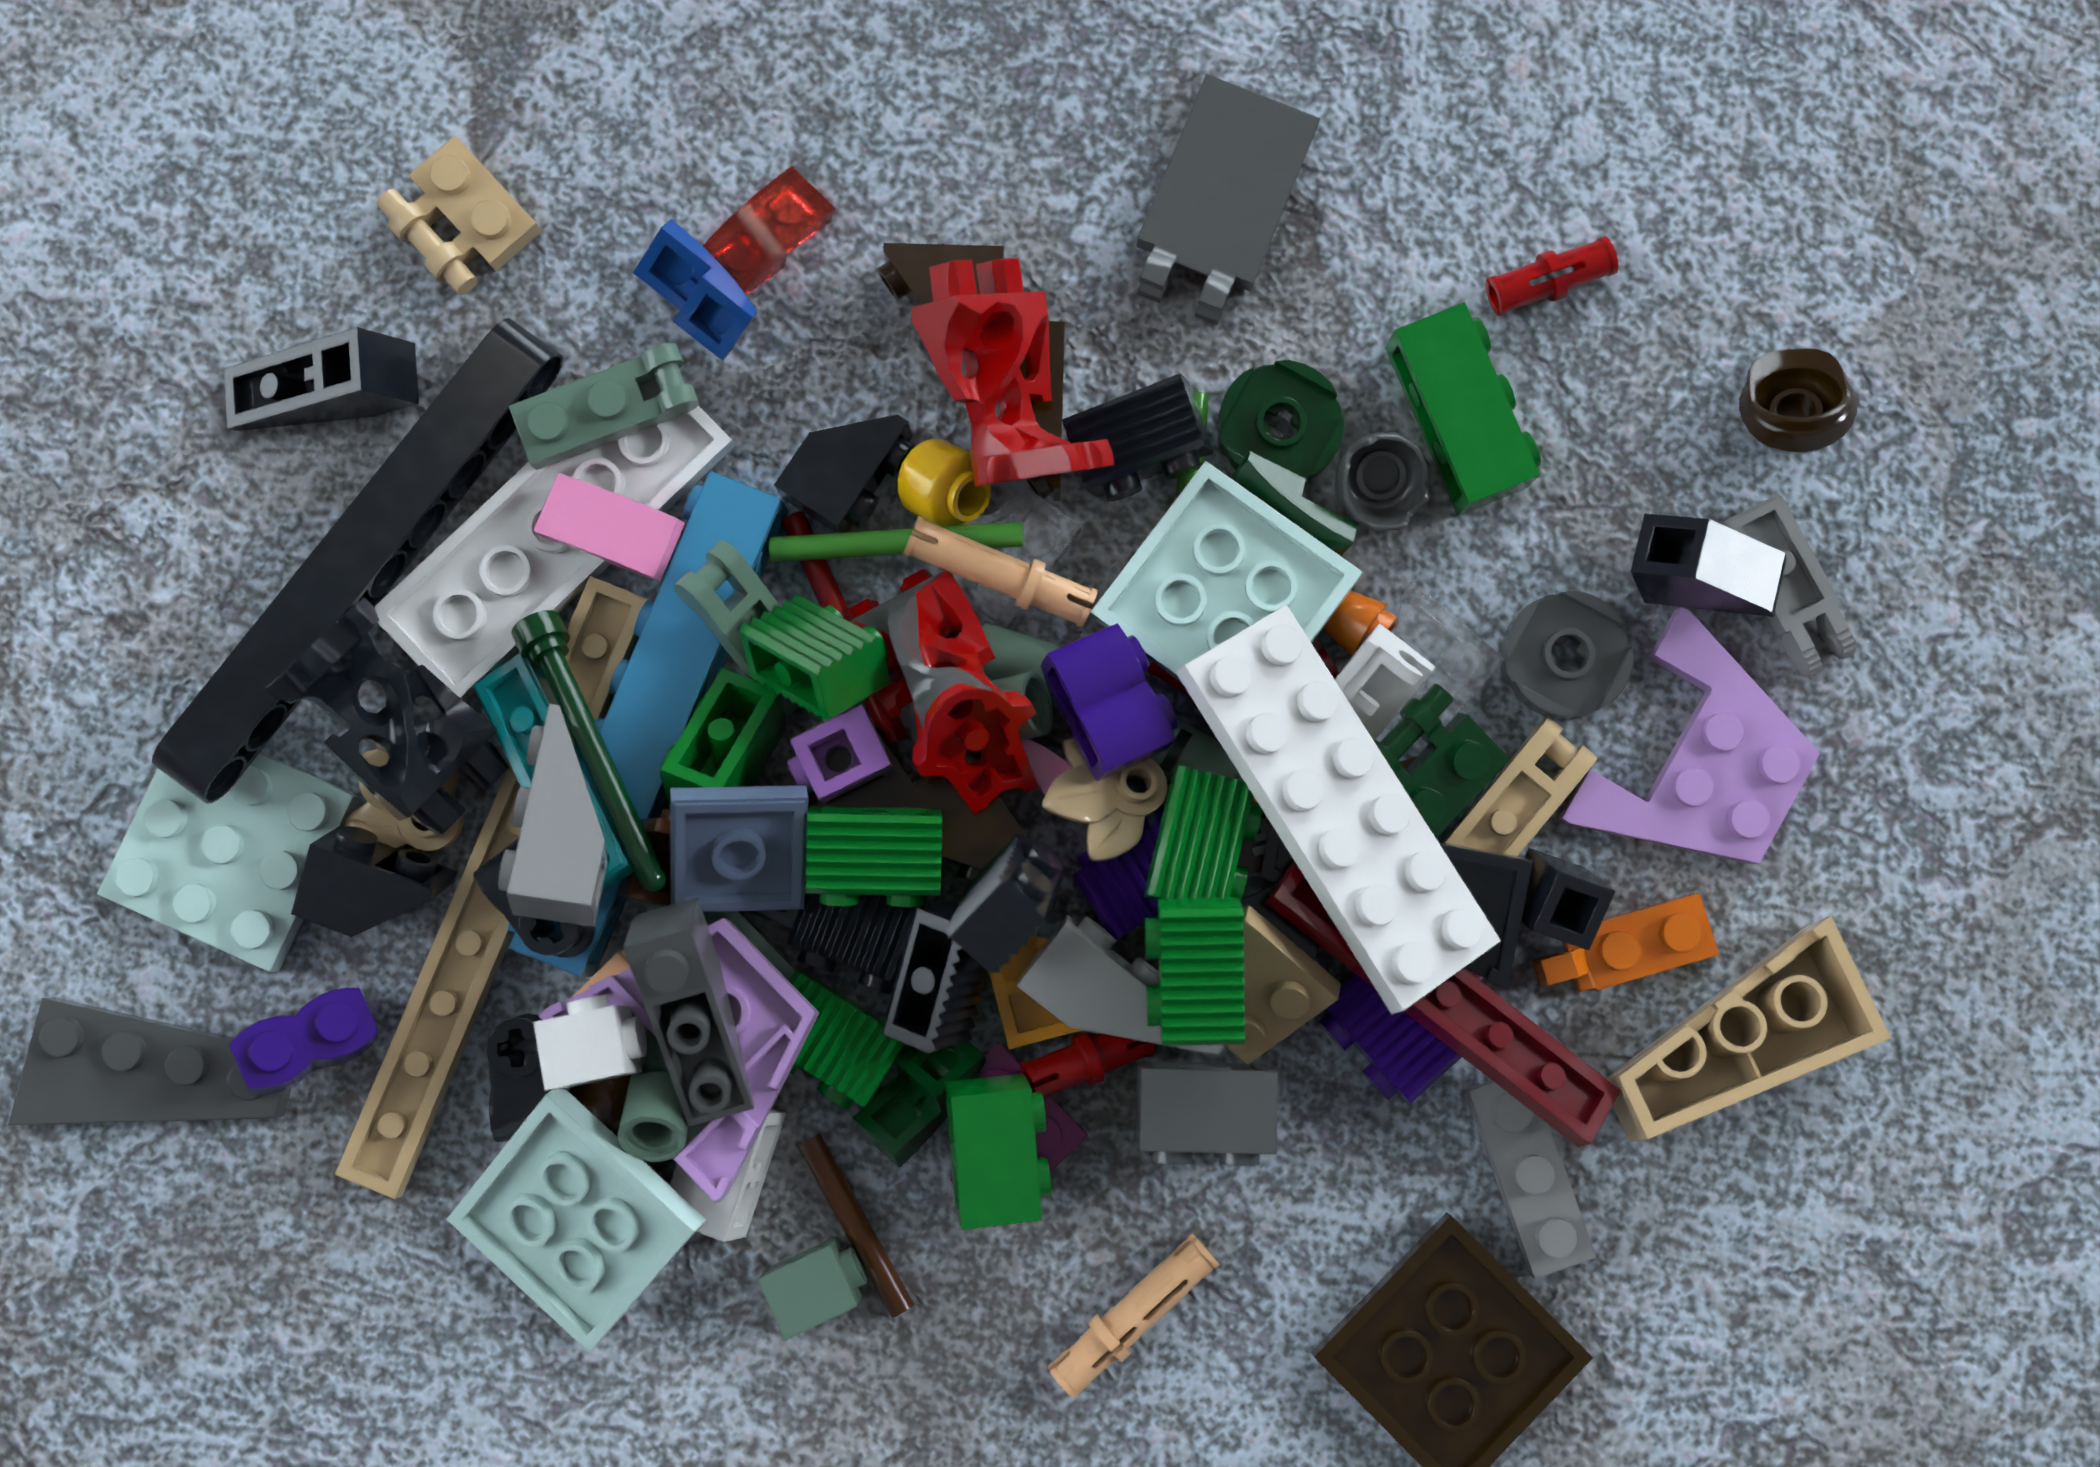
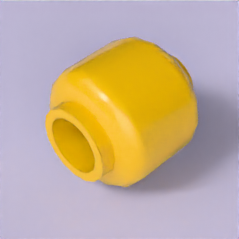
(940, 484)

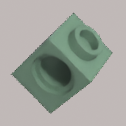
(813, 1287)

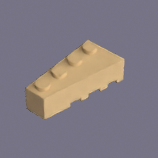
(1762, 1030)

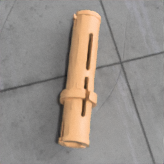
(1001, 572)
(1126, 1321)

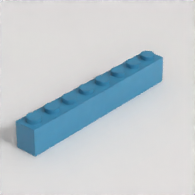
(670, 671)

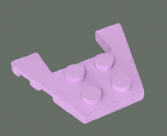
(1727, 772)
(771, 1031)

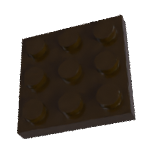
(1451, 1352)

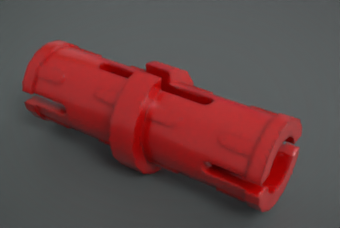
(1588, 264)
(1083, 1061)

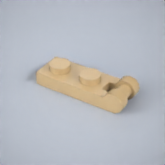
(1522, 794)

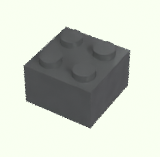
(1206, 1110)

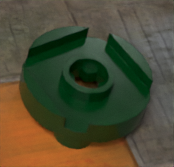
(1269, 390)

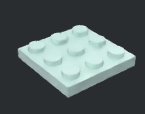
(1217, 569)
(229, 864)
(575, 1218)

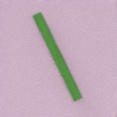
(884, 542)

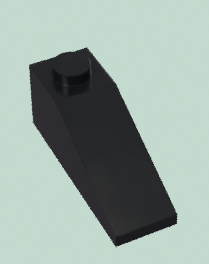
(323, 381)

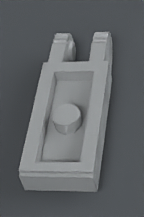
(1803, 590)

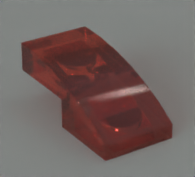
(768, 227)

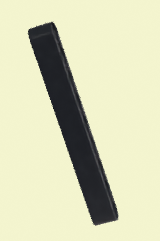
(358, 557)

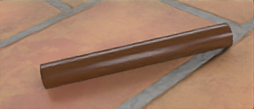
(856, 1225)

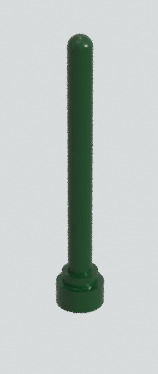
(544, 641)

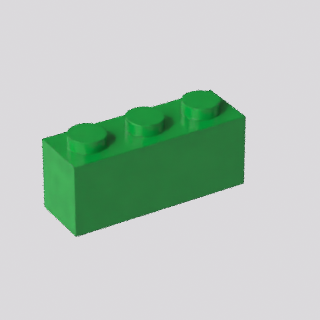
(1463, 408)

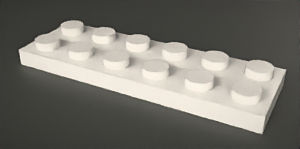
(496, 570)
(1338, 808)

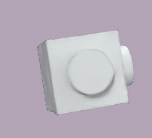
(590, 1044)

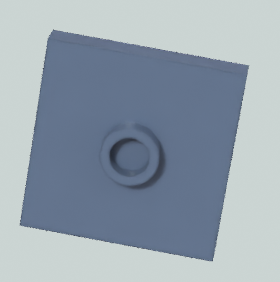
(739, 847)

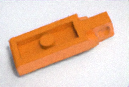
(1634, 946)

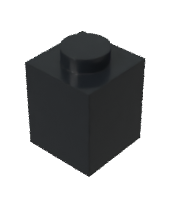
(1564, 900)

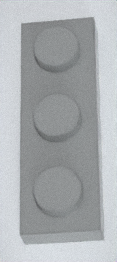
(1530, 1181)

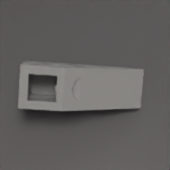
(560, 844)
(1093, 986)

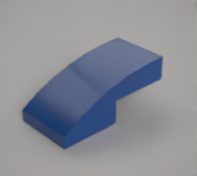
(692, 280)

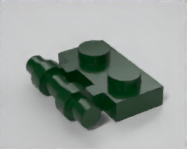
(1451, 766)

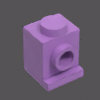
(848, 731)

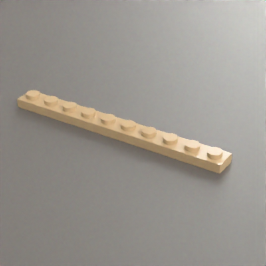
(470, 939)

